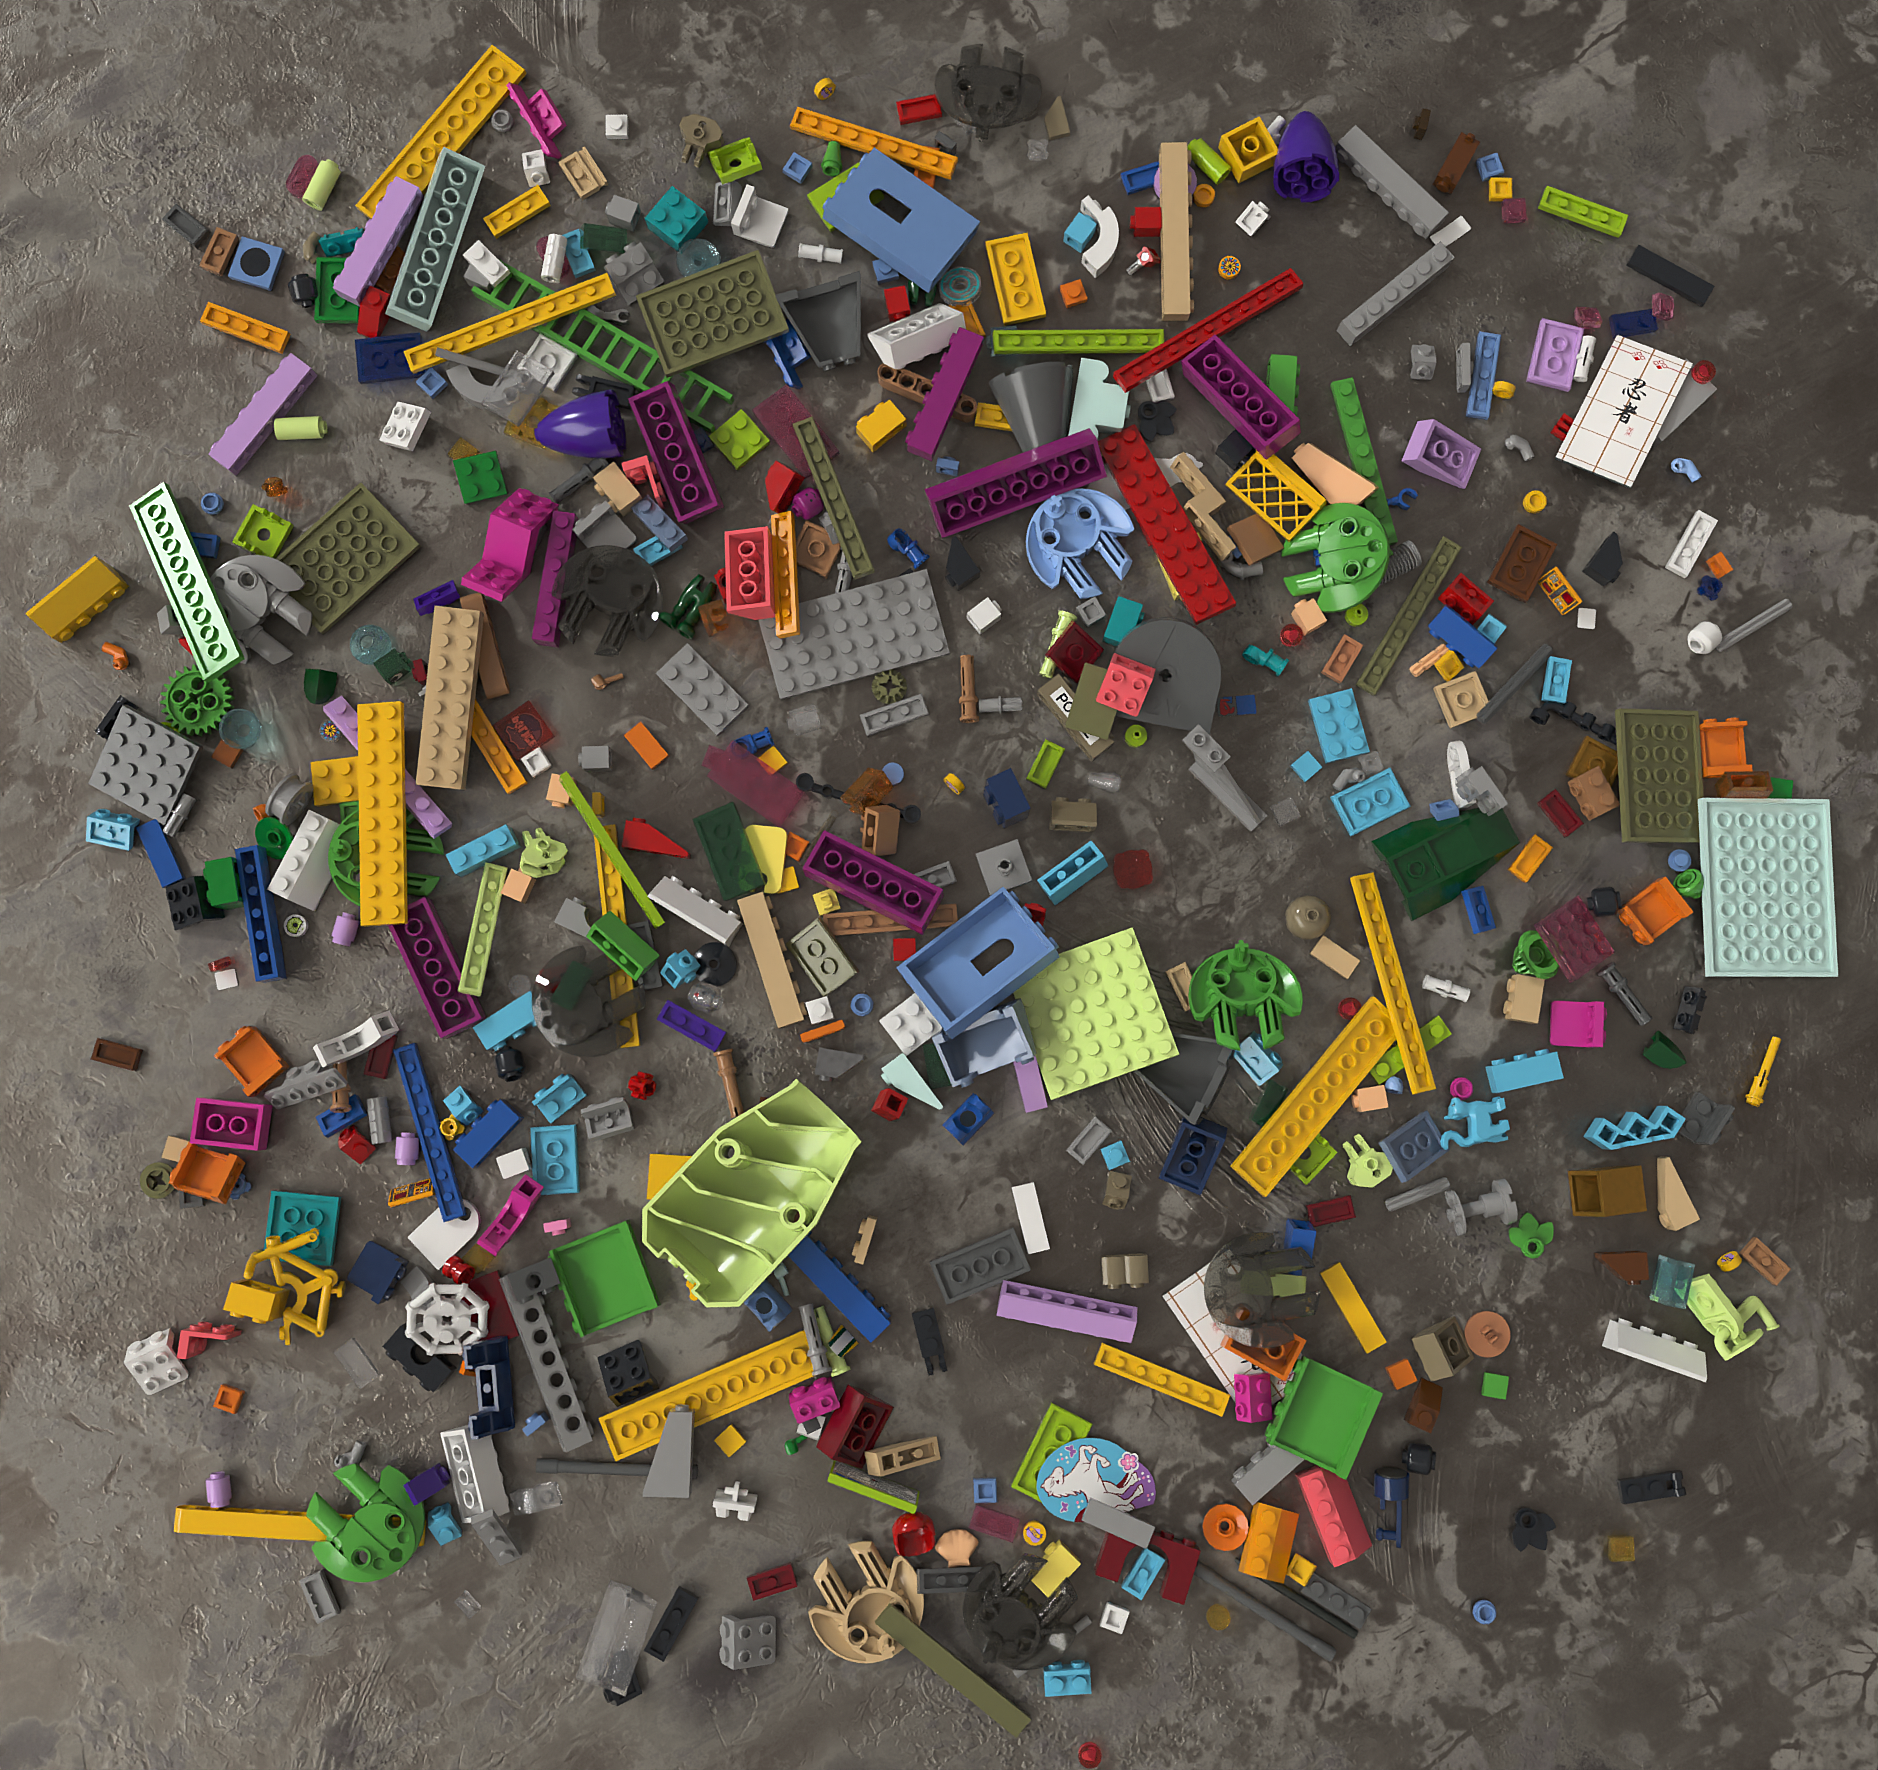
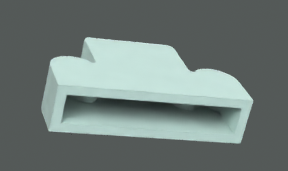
(1098, 403)

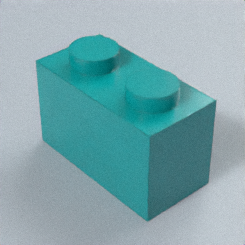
(1123, 619)

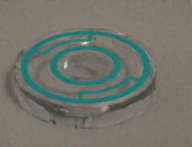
(958, 276)

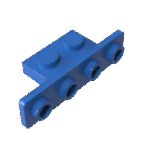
(789, 354)

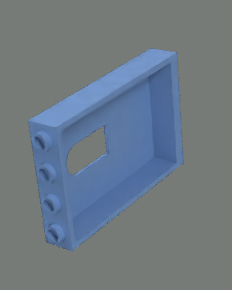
(923, 242)
(949, 981)

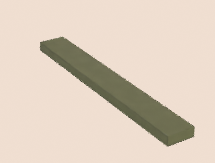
(833, 498)
(1408, 616)
(953, 1670)

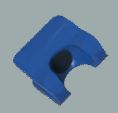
(968, 1119)

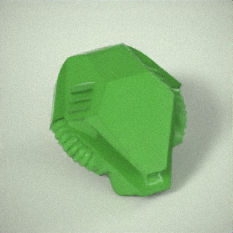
(1534, 957)

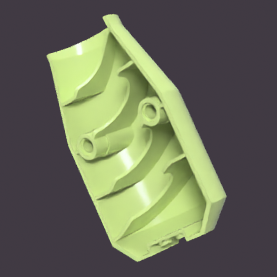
(735, 1215)

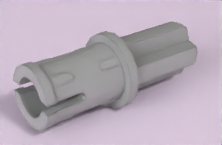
(1000, 704)
(179, 815)

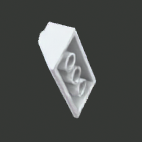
(916, 335)
(305, 867)
(696, 910)
(1656, 1350)
(474, 1473)

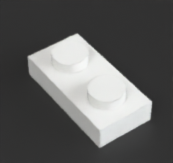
(486, 264)

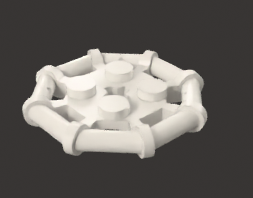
(442, 1330)

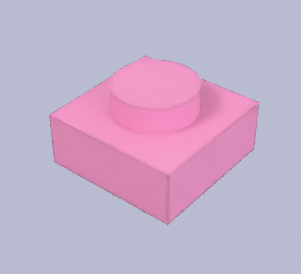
(557, 1227)

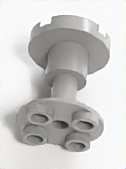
(1489, 1205)

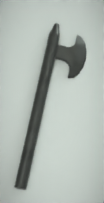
(1310, 1606)

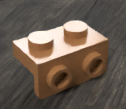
(1593, 793)

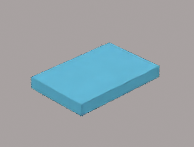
(1370, 802)
(555, 1158)

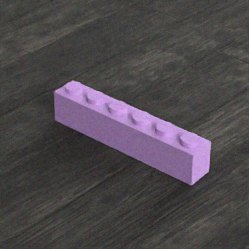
(378, 240)
(257, 419)
(1067, 1311)

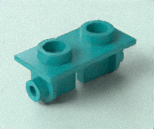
(339, 244)

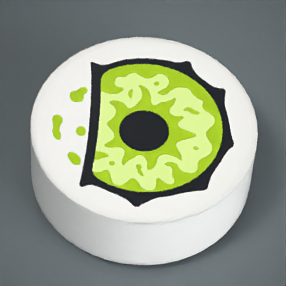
(296, 925)

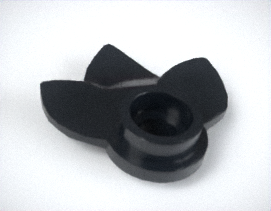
(1158, 422)
(1533, 1531)

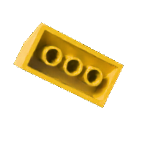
(78, 599)

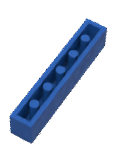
(260, 914)
(840, 1287)

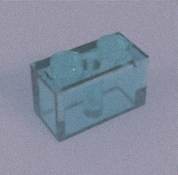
(1672, 1281)

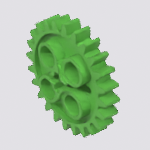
(206, 716)

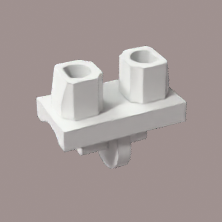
(735, 1499)

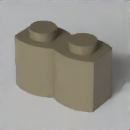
(1125, 1269)

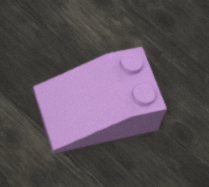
(1441, 453)

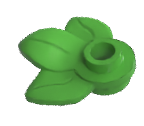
(1529, 1232)

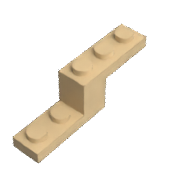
(1203, 506)

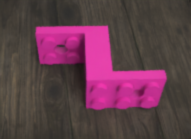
(510, 544)

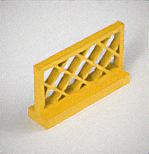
(1292, 482)

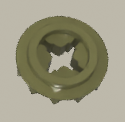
(896, 693)
(148, 1183)

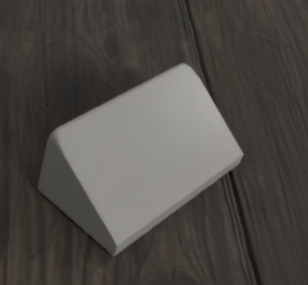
(726, 202)

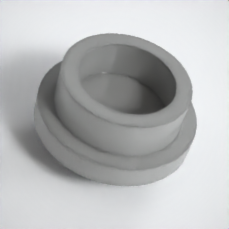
(502, 120)

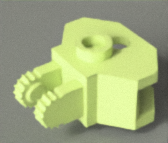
(541, 853)
(1365, 1163)

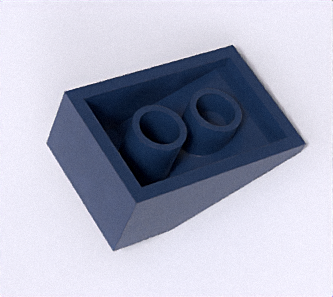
(1193, 1154)

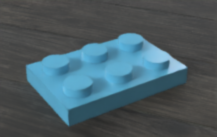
(1338, 726)

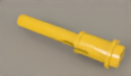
(1756, 1092)

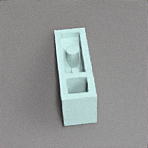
(906, 1078)

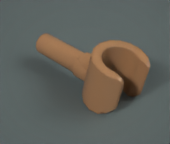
(600, 683)

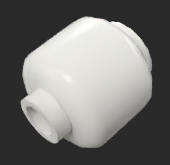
(1704, 638)

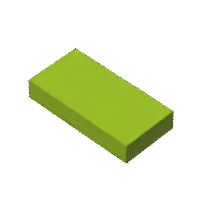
(1045, 764)

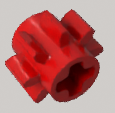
(642, 1085)

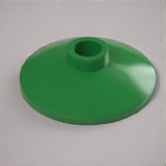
(273, 837)

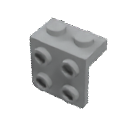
(603, 528)
(747, 1641)

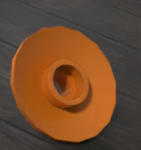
(1227, 1538)

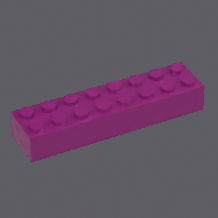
(1016, 482)

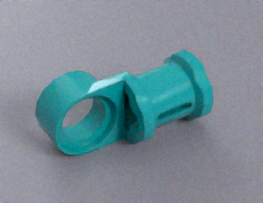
(1271, 660)

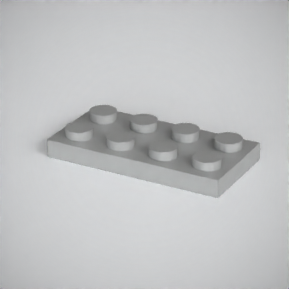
(702, 689)

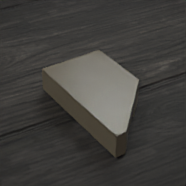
(1056, 121)

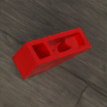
(645, 838)

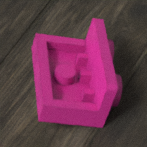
(1253, 1397)
(813, 1399)

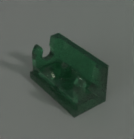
(603, 238)
(1268, 1102)

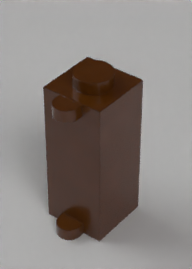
(1456, 163)

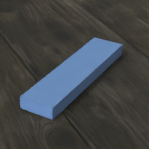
(1483, 375)

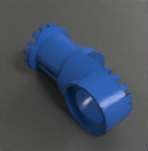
(907, 547)
(757, 740)

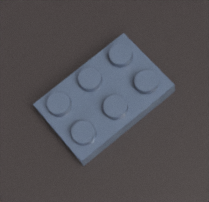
(1413, 1146)

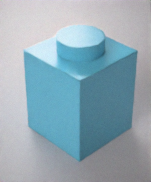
(1080, 232)

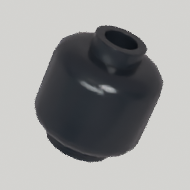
(303, 290)
(1604, 901)
(509, 1064)
(1419, 1458)

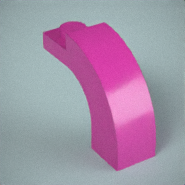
(512, 1216)

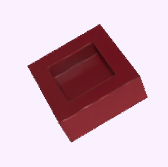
(420, 671)

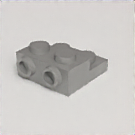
(633, 272)
(1479, 785)

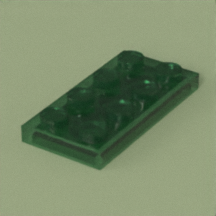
(729, 851)

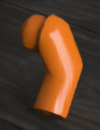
(119, 655)

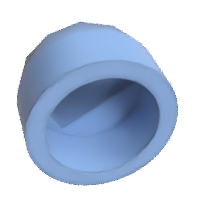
(1394, 1085)

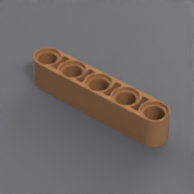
(920, 384)
(490, 660)

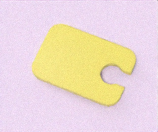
(770, 851)

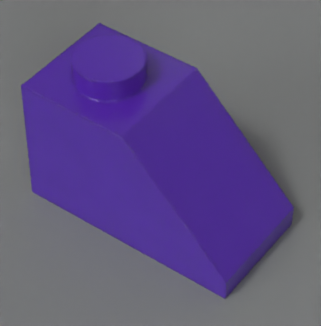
(427, 1483)

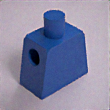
(1299, 1234)

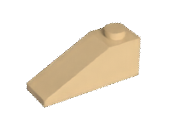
(1672, 1199)
(901, 1456)

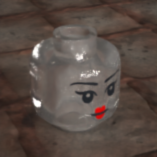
(705, 997)

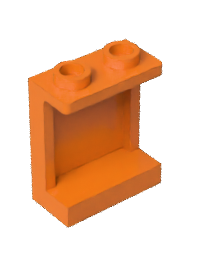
(1722, 747)
(1654, 911)
(252, 1060)
(206, 1173)

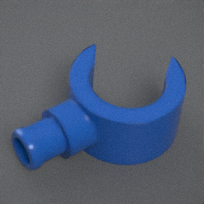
(1398, 499)

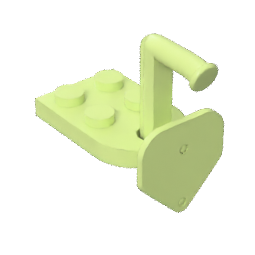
(1723, 1319)

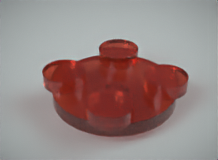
(1132, 869)

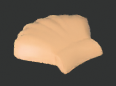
(957, 1547)

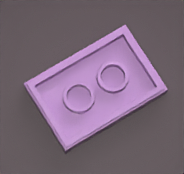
(1555, 354)

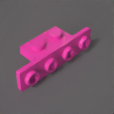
(541, 116)

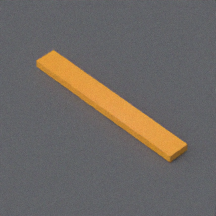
(866, 139)

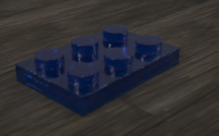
(384, 358)

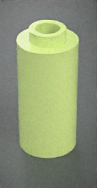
(321, 184)
(300, 428)

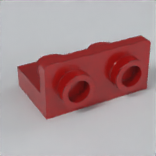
(1466, 598)

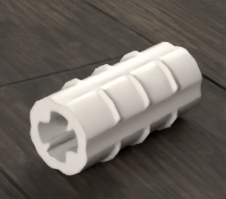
(554, 258)

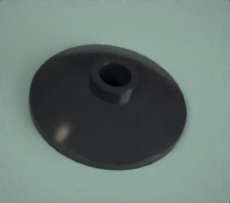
(726, 963)

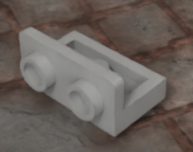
(607, 1119)

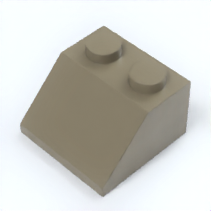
(1073, 816)
(1443, 1349)

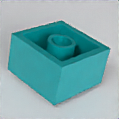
(676, 219)

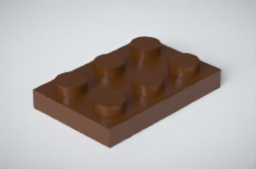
(1521, 563)

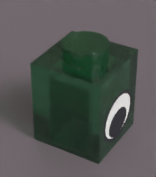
(393, 666)

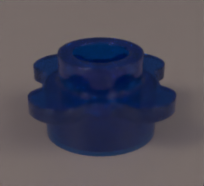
(1715, 584)

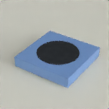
(256, 263)

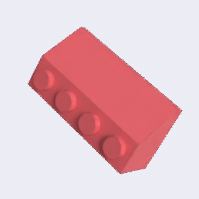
(750, 573)
(1334, 1514)

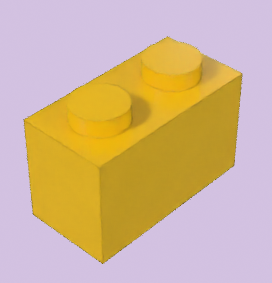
(880, 425)

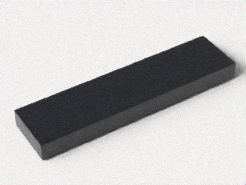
(1670, 275)

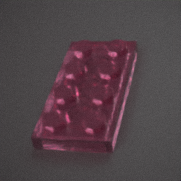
(777, 417)
(755, 783)

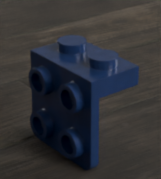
(378, 1271)

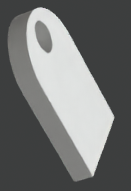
(1458, 764)
(442, 1239)

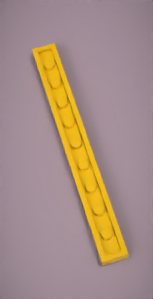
(512, 322)
(613, 900)
(1393, 983)

